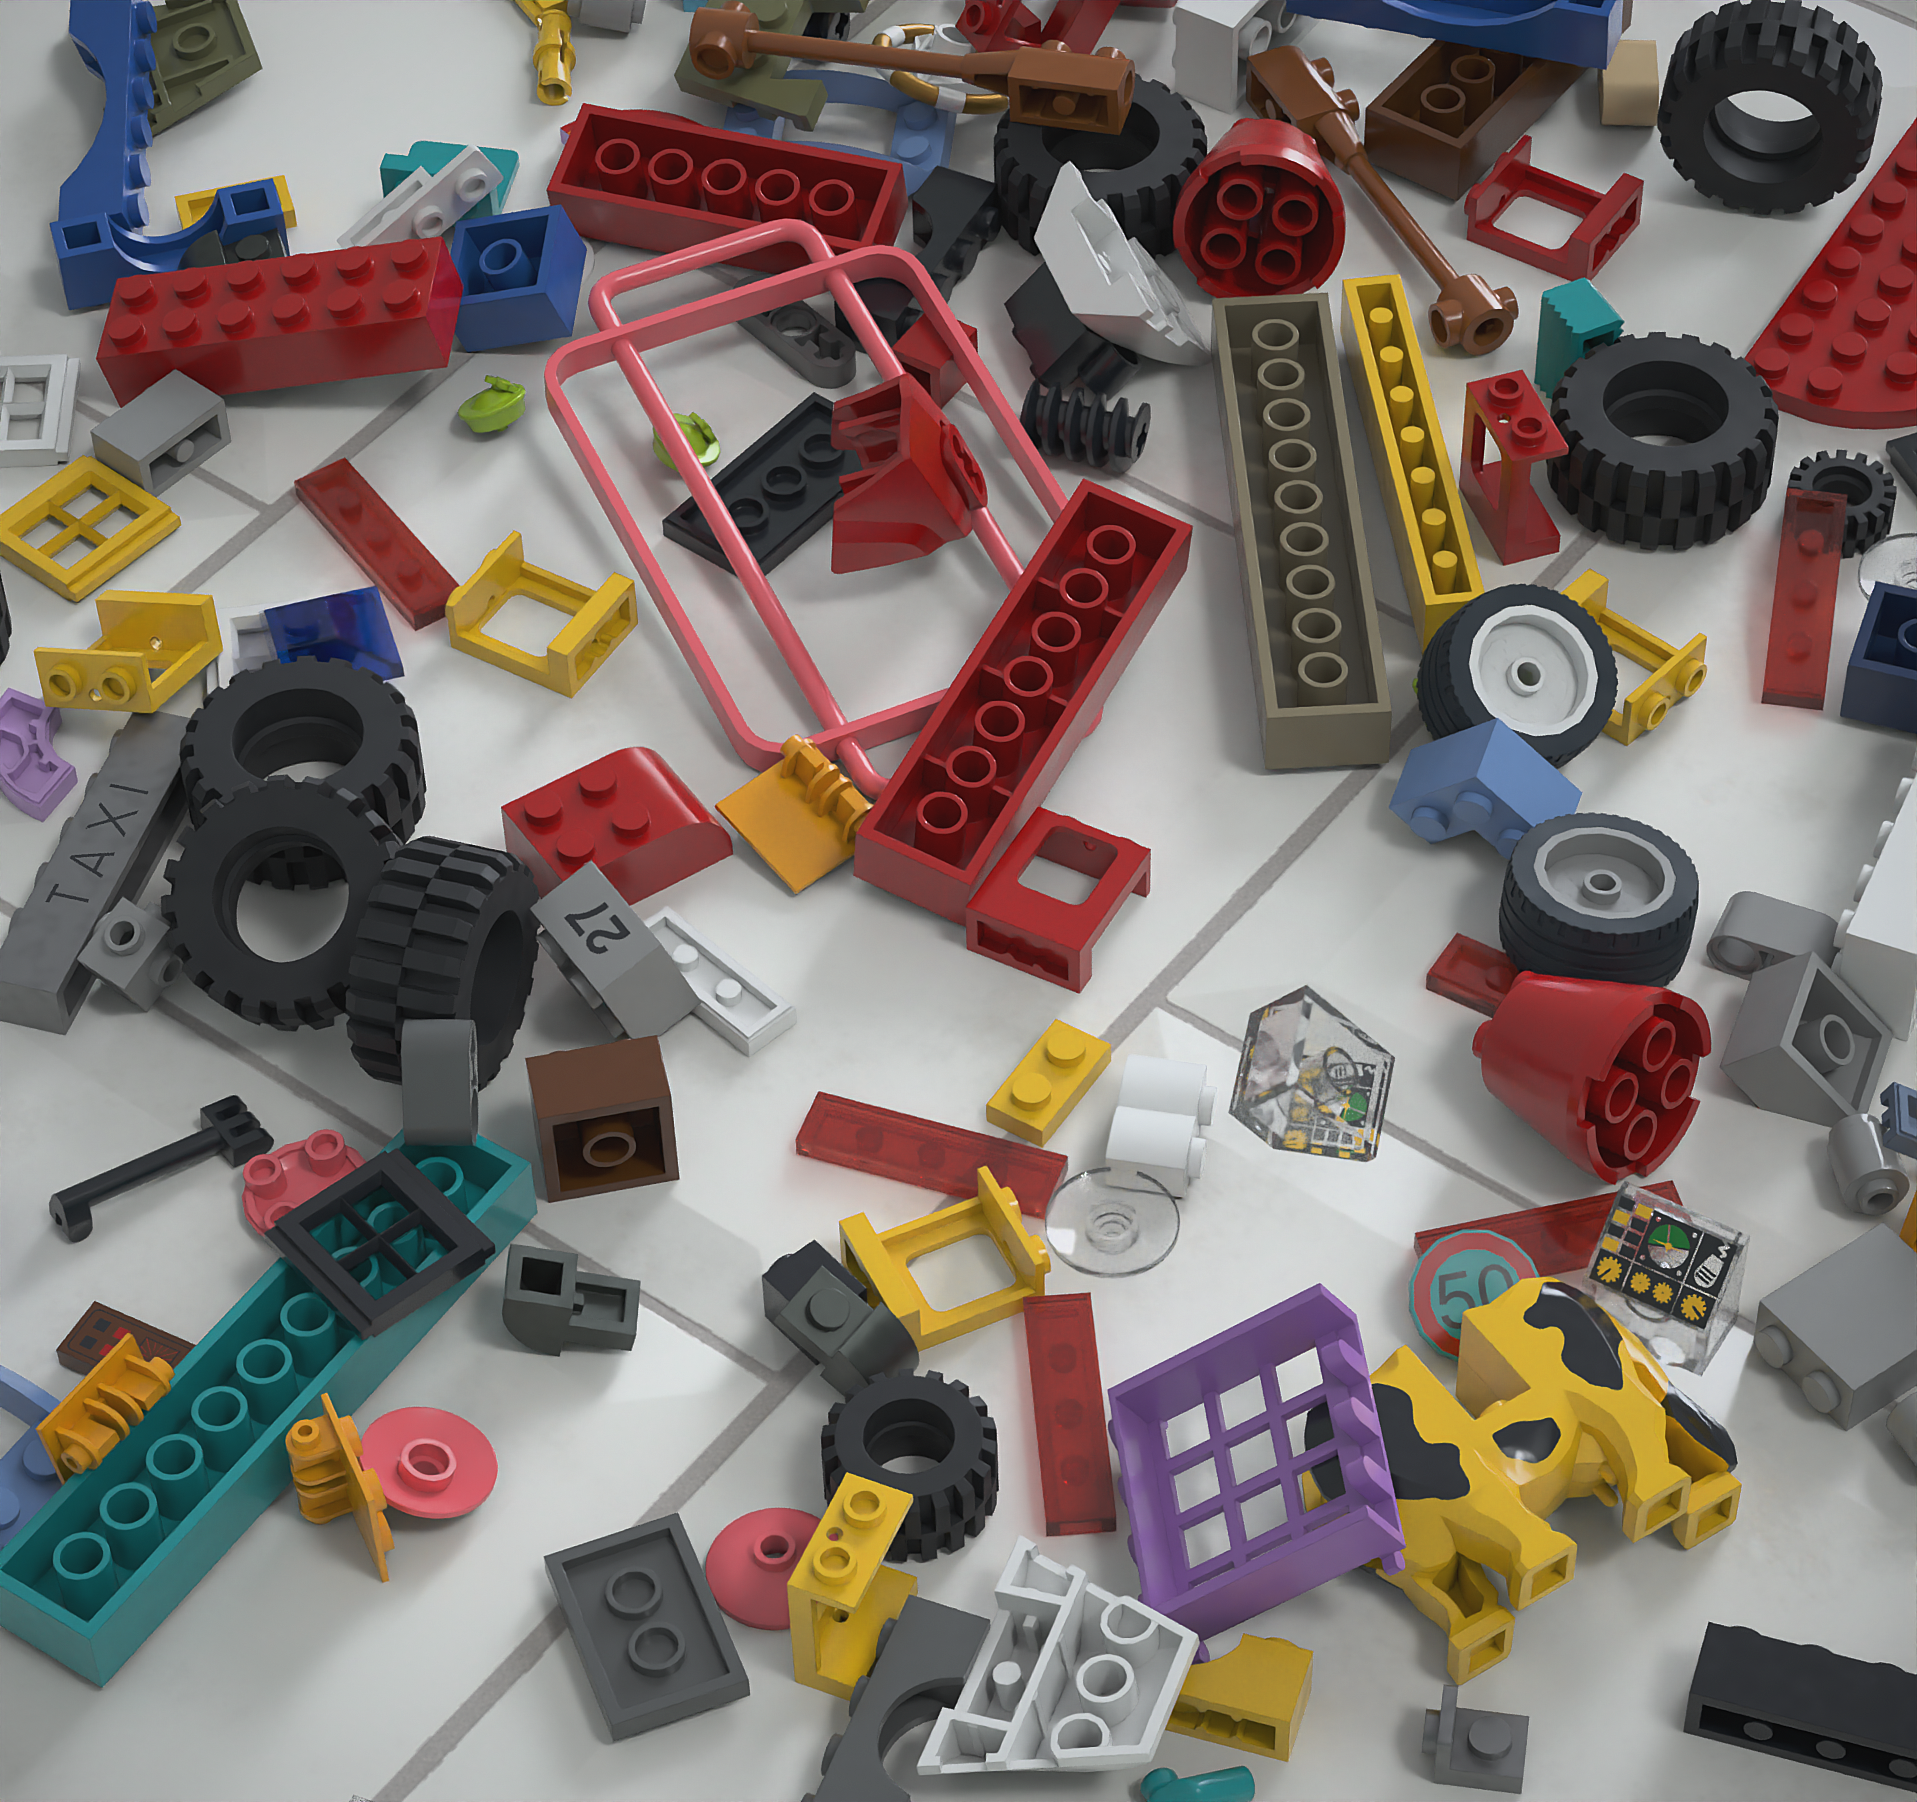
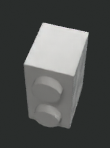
(163, 433)

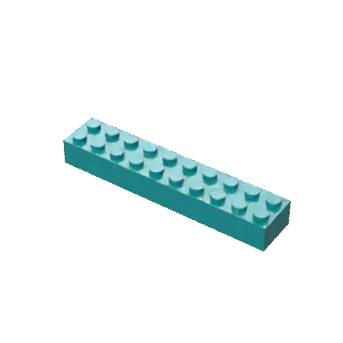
(212, 1453)

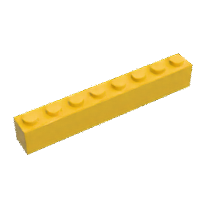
(1408, 452)

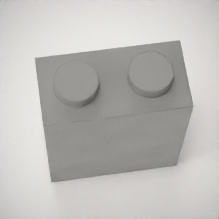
(1847, 1327)

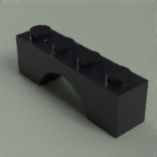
(951, 224)

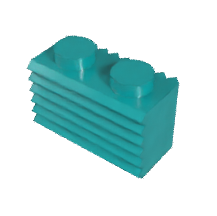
(1571, 324)

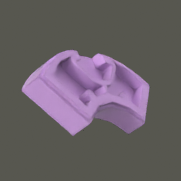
(29, 766)

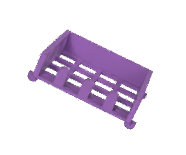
(1312, 1558)

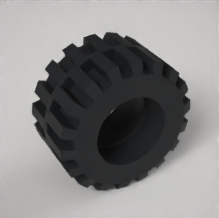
(925, 1420)

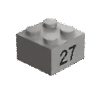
(612, 956)

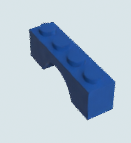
(97, 251)

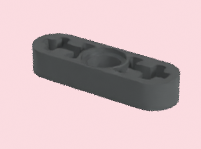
(804, 350)

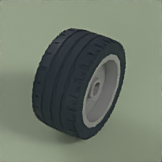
(1599, 901)

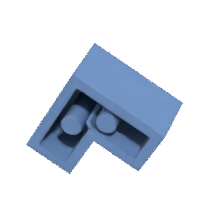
(1481, 783)

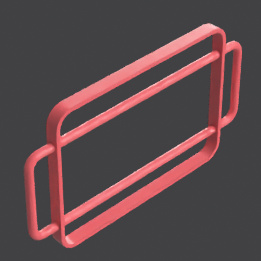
(624, 344)

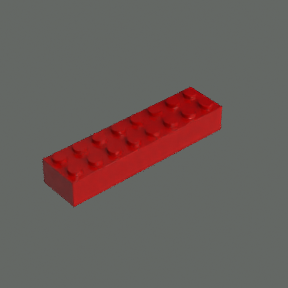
(1022, 700)

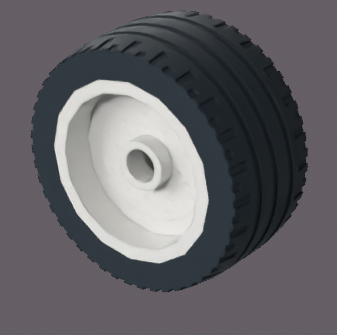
(1522, 660)

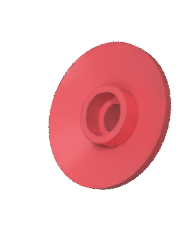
(429, 1462)
(748, 1582)

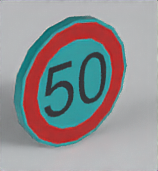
(1460, 1275)

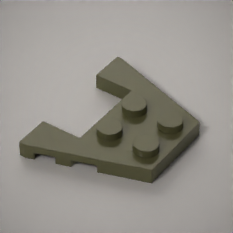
(198, 56)
(763, 83)

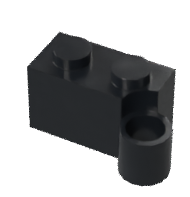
(1063, 345)

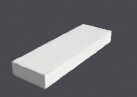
(731, 996)

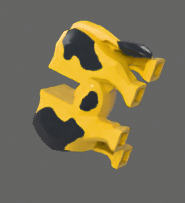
(1560, 1414)

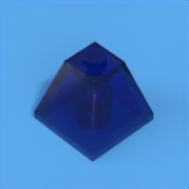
(335, 626)

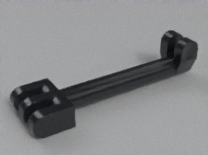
(225, 1128)

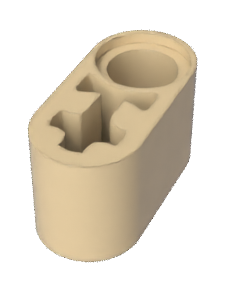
(1630, 85)

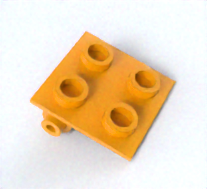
(798, 814)
(102, 1407)
(332, 1483)

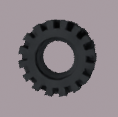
(1865, 488)

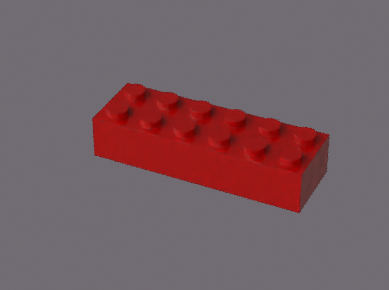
(688, 183)
(285, 320)

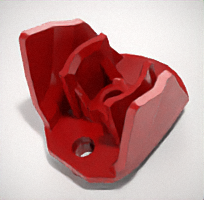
(913, 480)

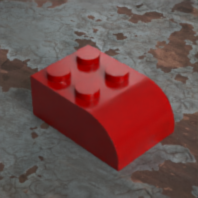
(622, 815)

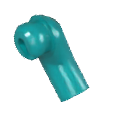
(1224, 1785)

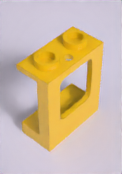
(138, 634)
(575, 654)
(1674, 670)
(882, 1259)
(848, 1586)

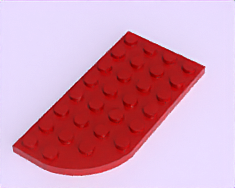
(1849, 327)

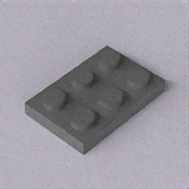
(646, 1626)

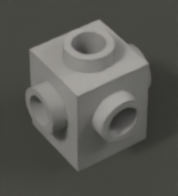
(132, 953)

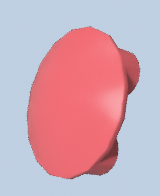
(294, 1175)

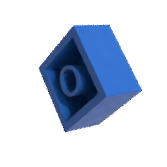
(517, 277)

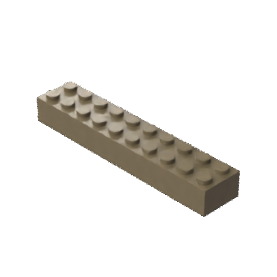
(1299, 534)

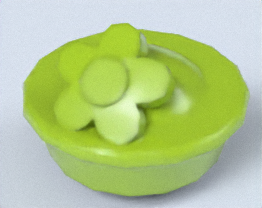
(494, 406)
(699, 436)

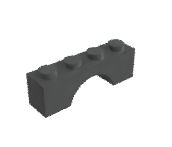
(918, 1671)

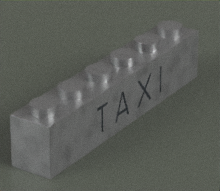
(100, 857)

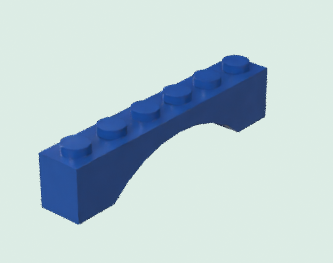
(1546, 29)
(118, 50)

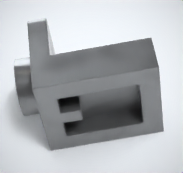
(1475, 1746)

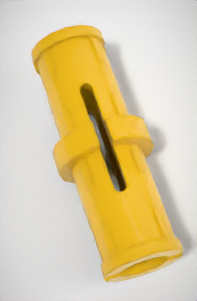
(554, 57)

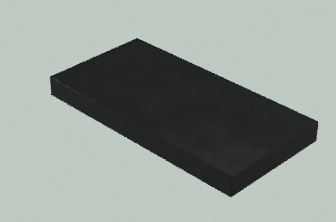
(773, 490)

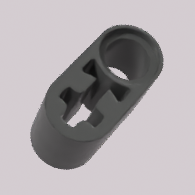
(439, 1082)

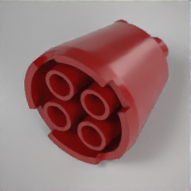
(1260, 214)
(1597, 1068)

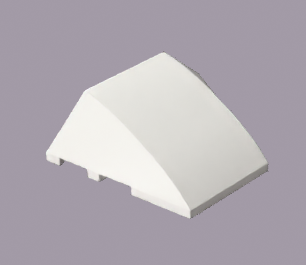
(1112, 280)
(1062, 1678)

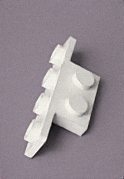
(426, 204)

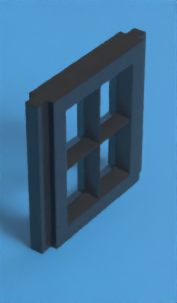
(331, 1277)

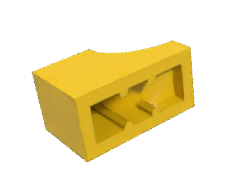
(1247, 1697)

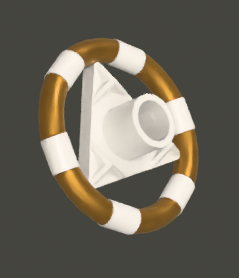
(938, 91)

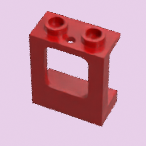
(1071, 22)
(1605, 223)
(1502, 490)
(1040, 931)

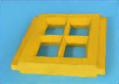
(111, 555)

